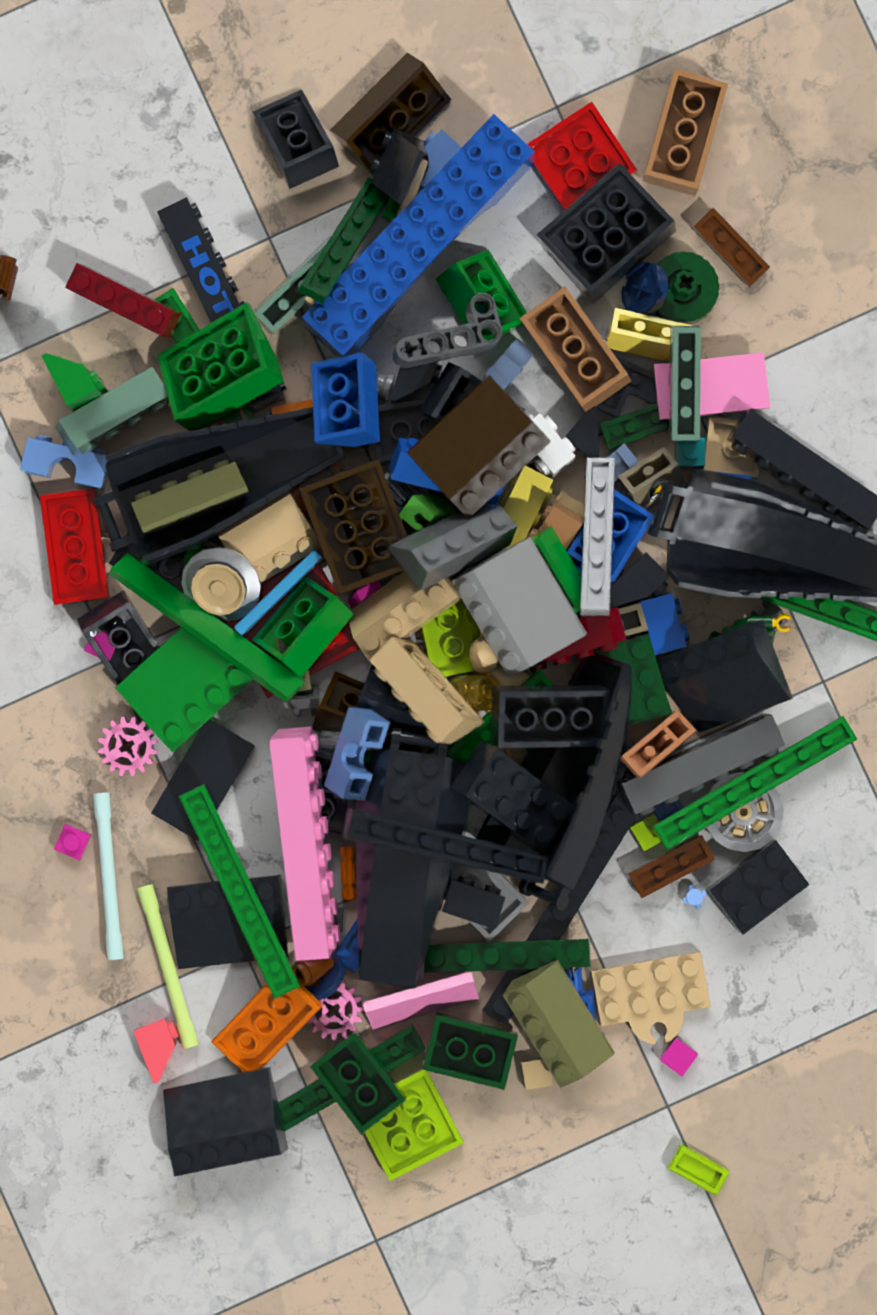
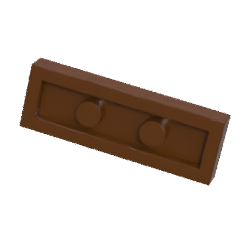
(731, 247)
(671, 866)

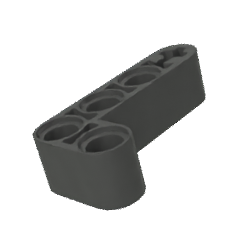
(445, 337)

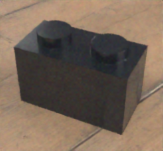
(474, 903)

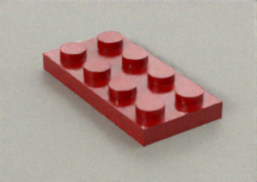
(74, 547)

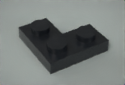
(641, 386)

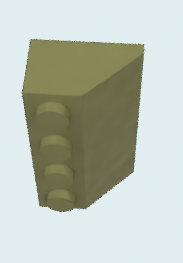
(189, 497)
(558, 1023)

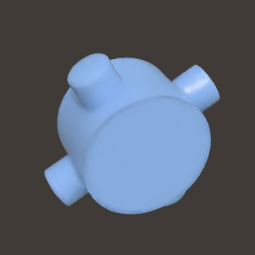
(694, 896)

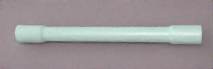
(113, 936)

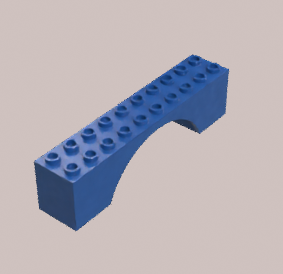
(439, 213)

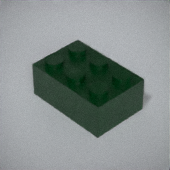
(648, 692)
(470, 1051)
(358, 1082)

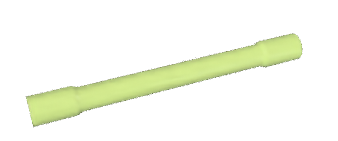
(184, 1023)

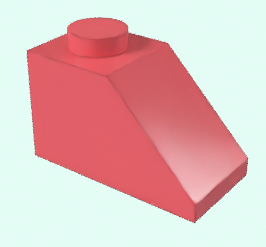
(157, 1044)

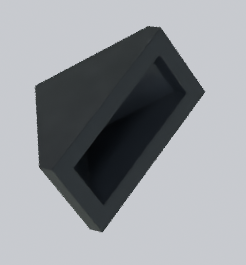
(585, 435)

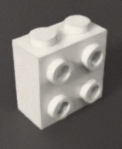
(557, 453)

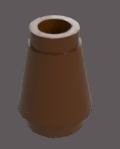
(311, 970)

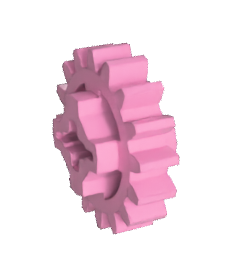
(117, 752)
(343, 1019)

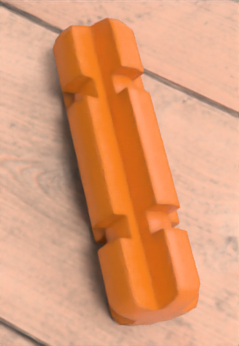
(348, 872)

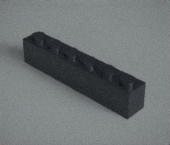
(803, 469)

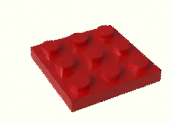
(577, 154)

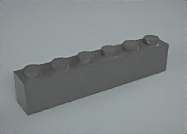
(702, 763)

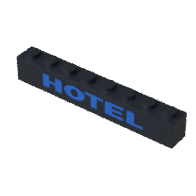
(206, 273)

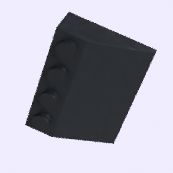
(607, 232)
(726, 677)
(206, 925)
(223, 1122)

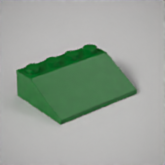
(219, 369)
(181, 687)

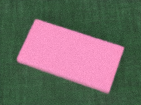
(726, 385)
(421, 1000)

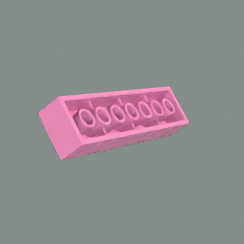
(304, 843)

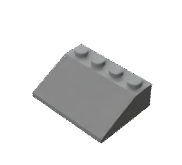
(519, 606)

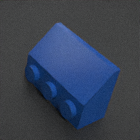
(345, 401)
(628, 528)

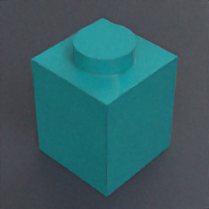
(690, 453)

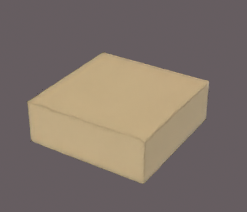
(536, 1074)

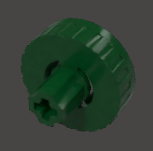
(694, 271)

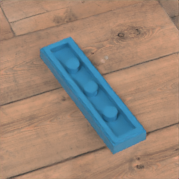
(278, 593)

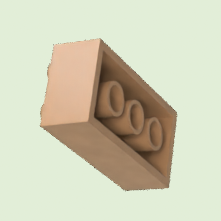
(685, 132)
(575, 349)

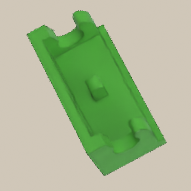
(425, 507)

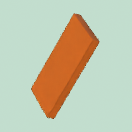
(265, 1026)

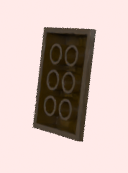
(478, 446)
(355, 525)

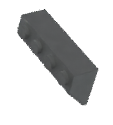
(454, 544)

